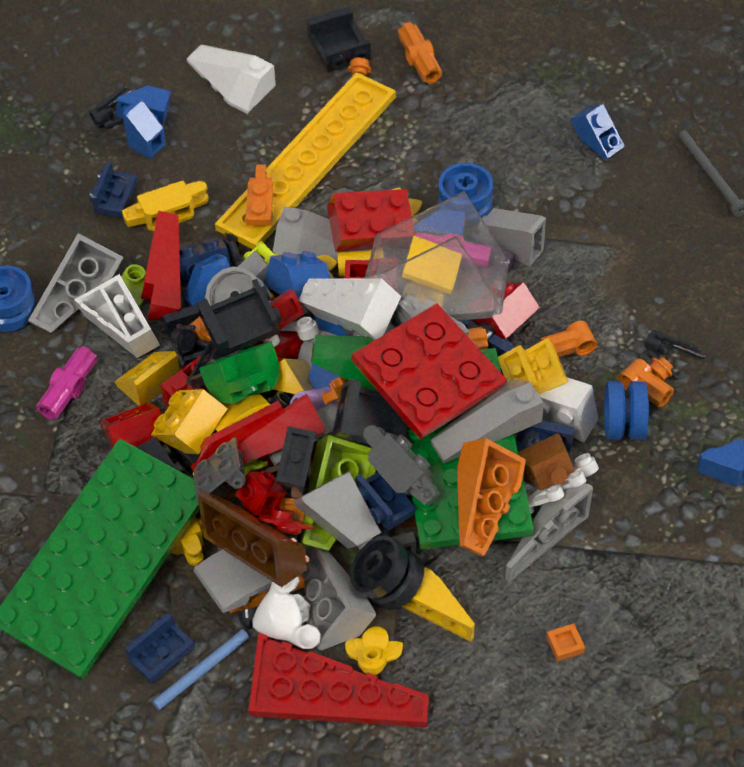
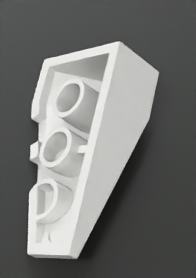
(236, 75)

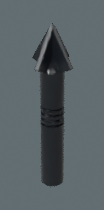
(231, 244)

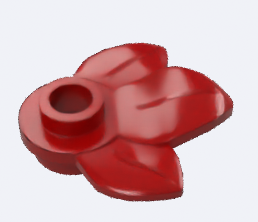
(284, 521)

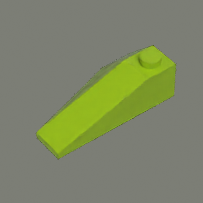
(332, 459)

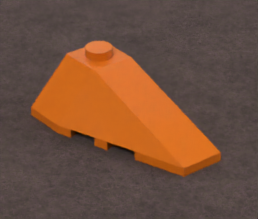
(486, 483)

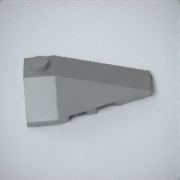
(304, 231)
(80, 271)
(494, 418)
(334, 603)

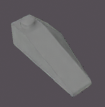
(550, 526)

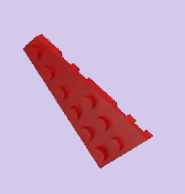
(321, 689)

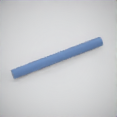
(200, 669)

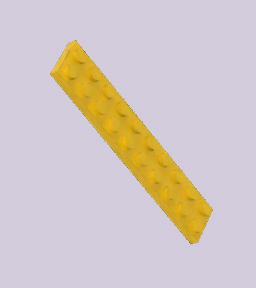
(312, 154)

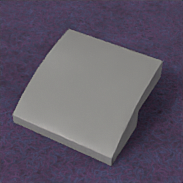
(230, 580)

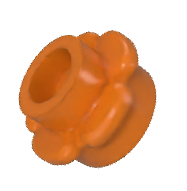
(360, 66)
(661, 368)

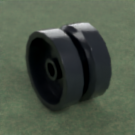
(387, 572)

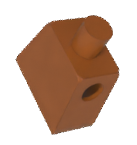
(546, 463)

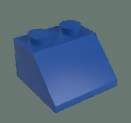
(293, 271)

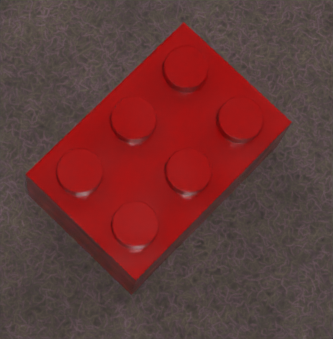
(364, 214)

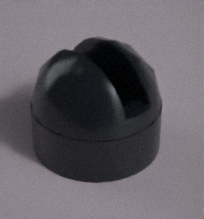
(246, 616)

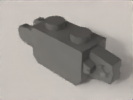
(399, 465)

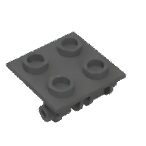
(222, 466)

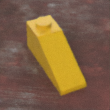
(439, 606)

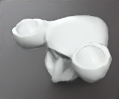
(283, 616)

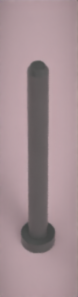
(737, 205)

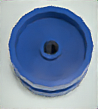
(469, 178)
(16, 298)
(629, 411)

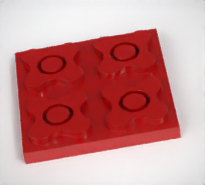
(428, 370)

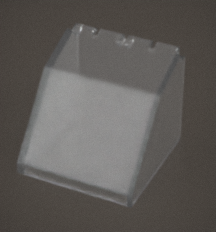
(459, 274)

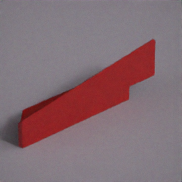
(163, 268)
(264, 430)

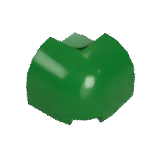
(242, 374)

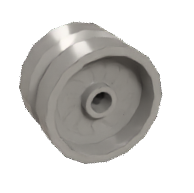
(230, 283)

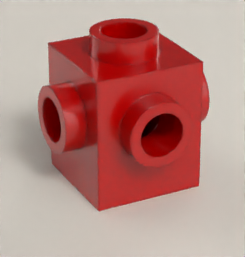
(260, 493)

